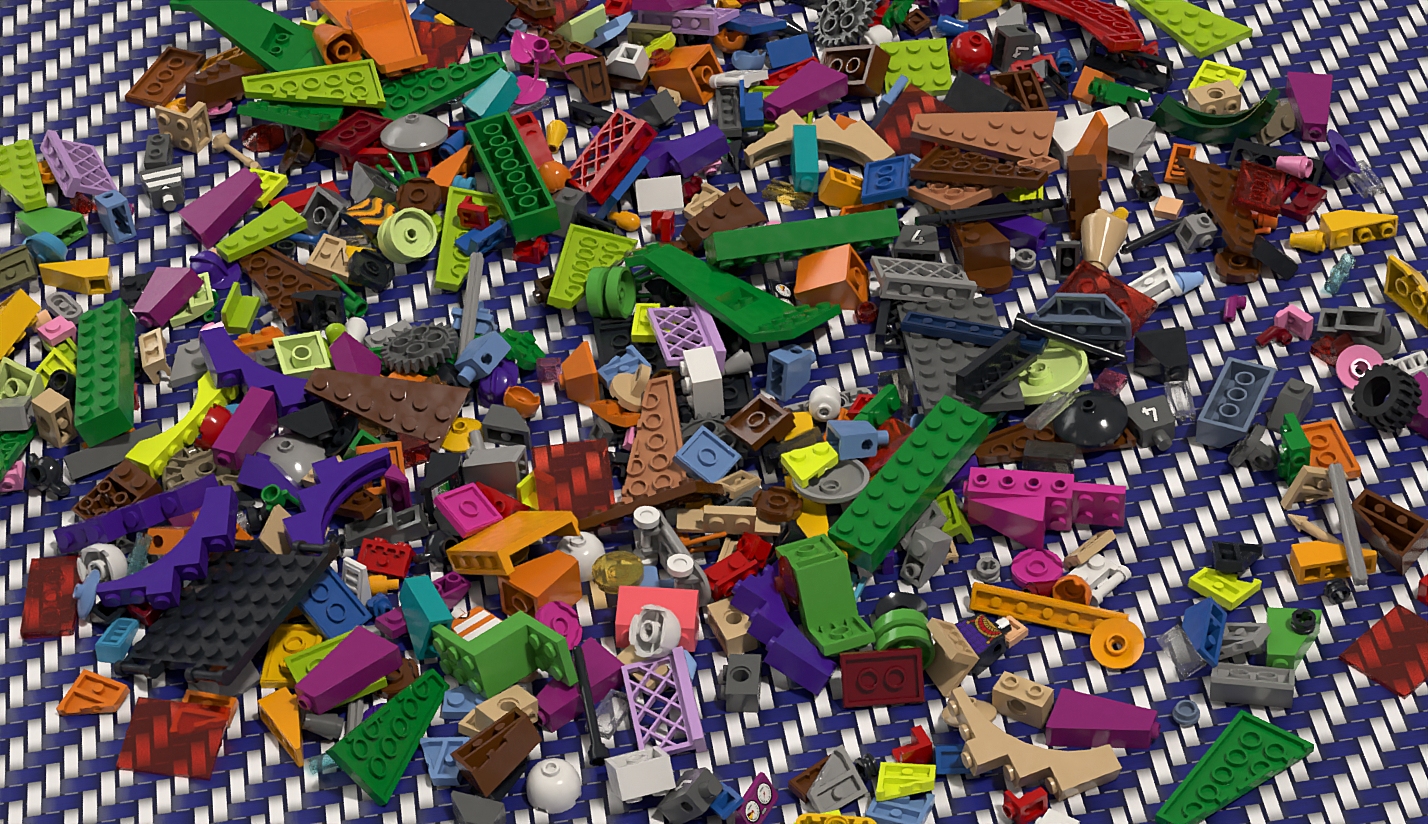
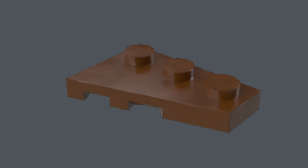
(360, 505)

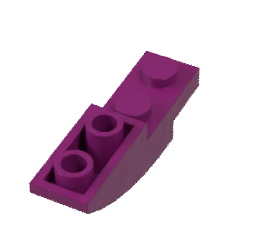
(451, 589)

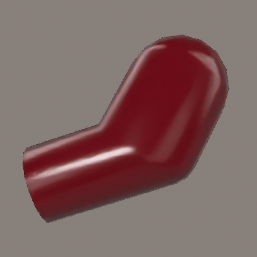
(691, 188)
(1275, 334)

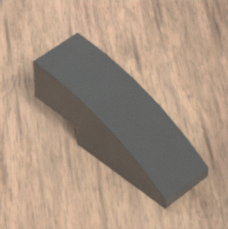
(1350, 319)
(388, 525)

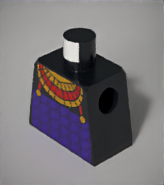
(985, 639)

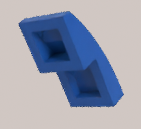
(726, 802)

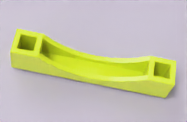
(153, 453)

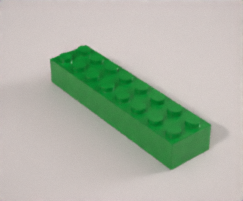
(513, 177)
(801, 238)
(105, 372)
(908, 483)

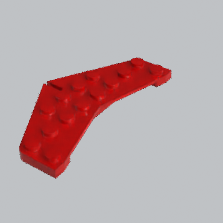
(1104, 21)

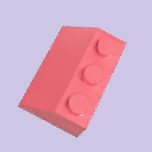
(681, 602)

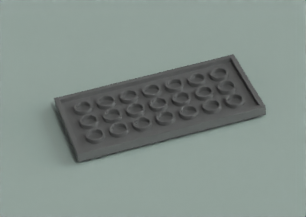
(939, 359)

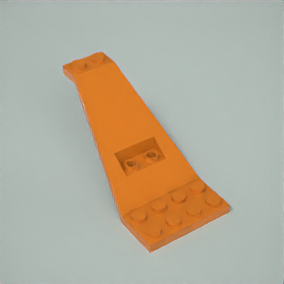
(383, 28)

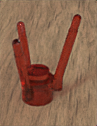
(83, 205)

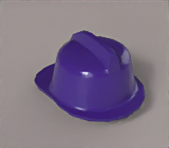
(1339, 157)
(220, 272)
(493, 387)

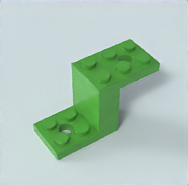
(826, 595)
(504, 654)

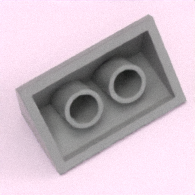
(1252, 685)

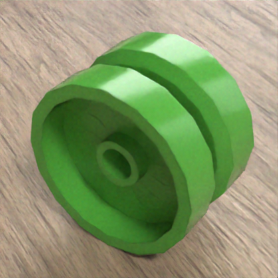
(611, 292)
(904, 630)

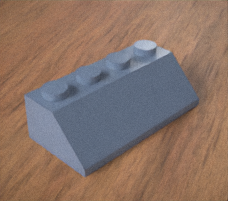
(1233, 402)

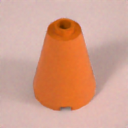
(337, 44)

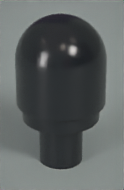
(684, 413)

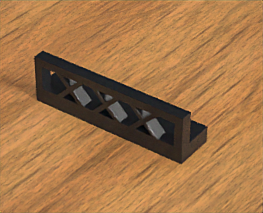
(1129, 70)
(590, 116)
(1272, 154)
(883, 327)
(988, 367)

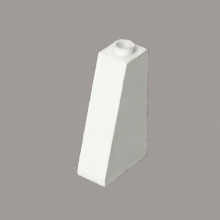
(1070, 131)

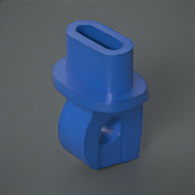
(379, 604)

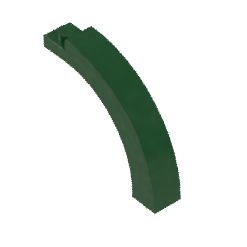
(1213, 128)

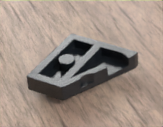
(1234, 557)

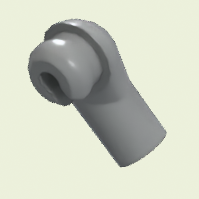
(476, 442)

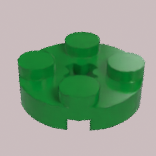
(523, 348)

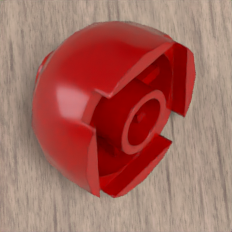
(970, 52)
(212, 426)

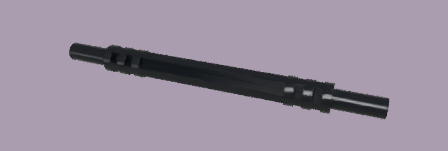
(988, 212)

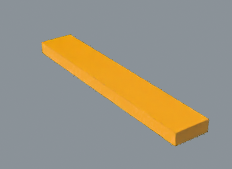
(1039, 608)

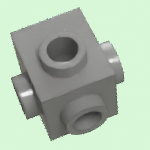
(1196, 231)

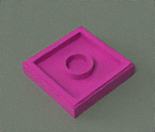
(467, 509)

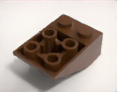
(118, 489)

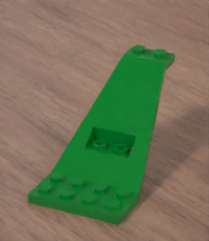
(255, 30)
(299, 114)
(735, 302)

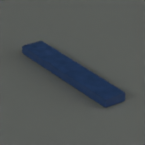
(968, 331)

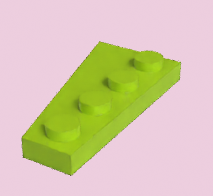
(262, 231)

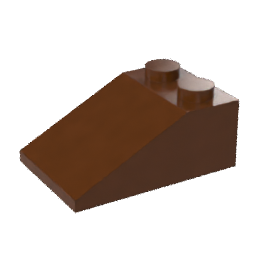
(863, 64)

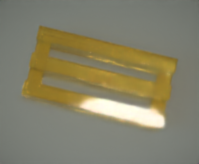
(784, 193)

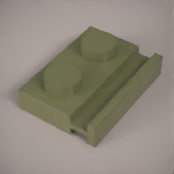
(16, 267)

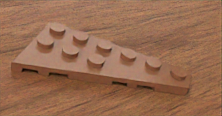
(996, 134)
(958, 196)
(655, 443)

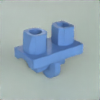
(484, 320)

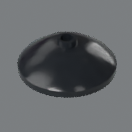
(1092, 419)

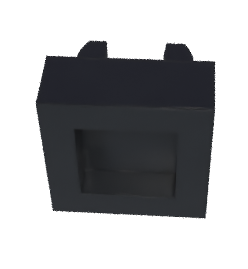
(619, 461)

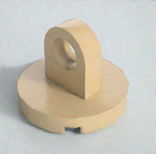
(630, 388)

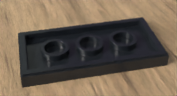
(485, 17)

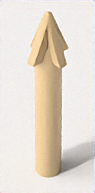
(1301, 523)

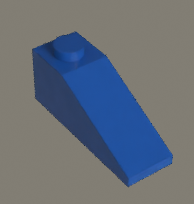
(1205, 628)

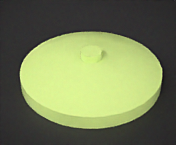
(1056, 370)

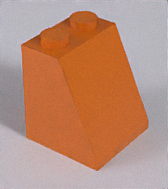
(688, 73)
(832, 277)
(540, 582)

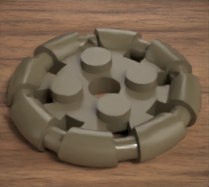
(190, 464)

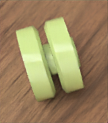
(407, 235)

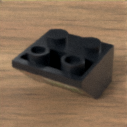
(441, 475)

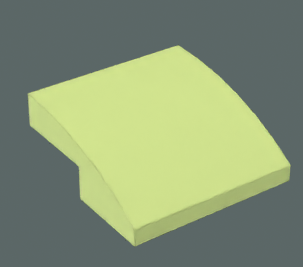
(196, 305)

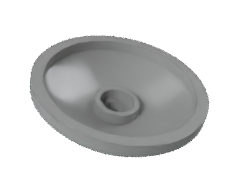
(414, 133)
(293, 453)
(837, 484)

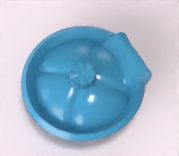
(46, 247)

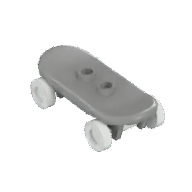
(660, 538)

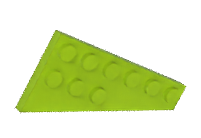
(1193, 26)
(335, 84)
(21, 175)
(581, 252)
(452, 262)

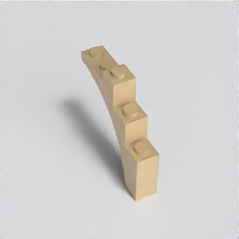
(855, 143)
(990, 747)

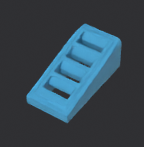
(115, 643)

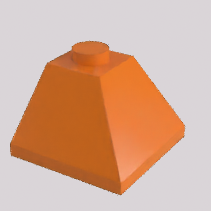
(580, 376)

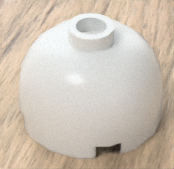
(585, 549)
(106, 559)
(654, 632)
(553, 785)

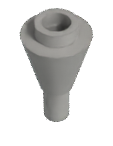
(738, 363)

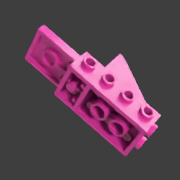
(1027, 510)

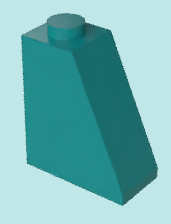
(492, 96)
(804, 158)
(422, 611)

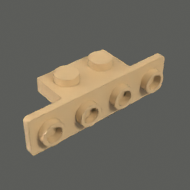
(725, 518)

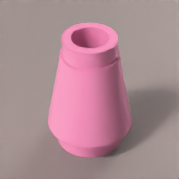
(1295, 165)

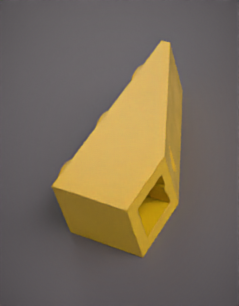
(1356, 227)
(79, 276)

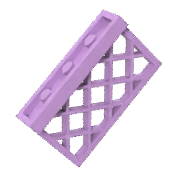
(690, 20)
(74, 166)
(699, 320)
(684, 693)

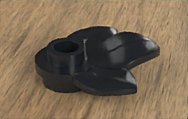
(662, 293)

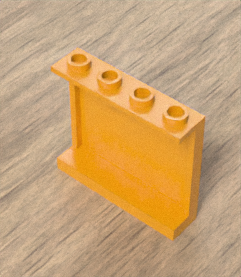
(490, 549)

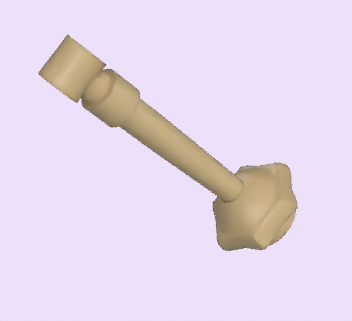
(221, 143)

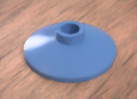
(86, 594)

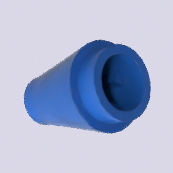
(950, 26)
(1065, 62)
(453, 144)

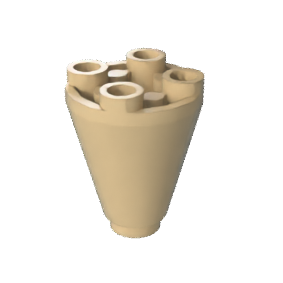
(1102, 237)

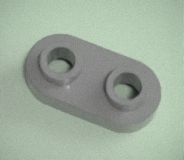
(63, 304)

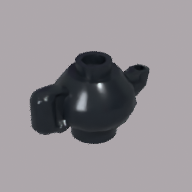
(46, 475)
(436, 549)

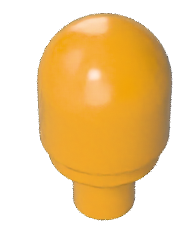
(625, 220)
(379, 583)

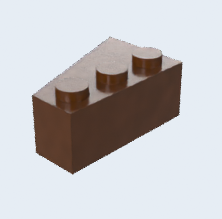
(979, 245)
(1391, 529)

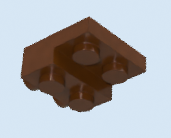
(760, 422)

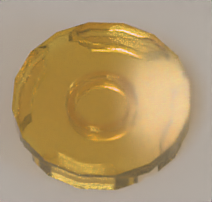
(617, 569)

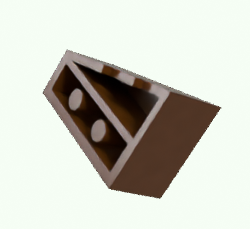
(217, 84)
(1022, 87)
(1082, 190)
(727, 213)
(496, 750)

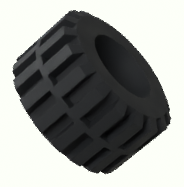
(1398, 407)

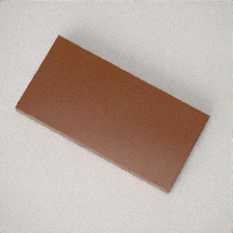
(165, 77)

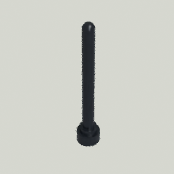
(1160, 232)
(1024, 324)
(597, 750)

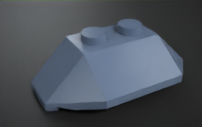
(1084, 316)

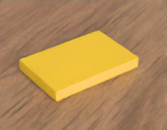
(284, 642)

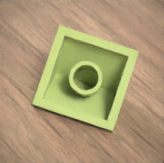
(583, 27)
(301, 354)
(19, 380)

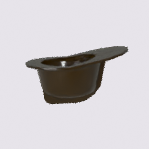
(299, 150)

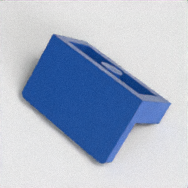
(788, 50)
(751, 108)
(482, 240)
(949, 759)

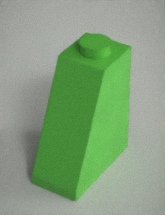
(61, 223)
(1283, 645)

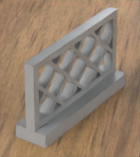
(924, 288)

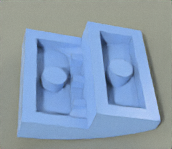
(610, 29)

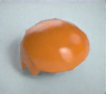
(730, 42)
(554, 175)
(522, 400)
(1072, 589)

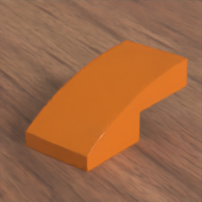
(614, 413)

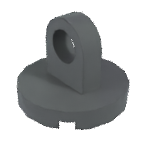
(1386, 343)
(1253, 450)

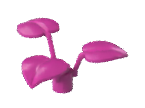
(530, 47)

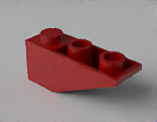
(533, 137)

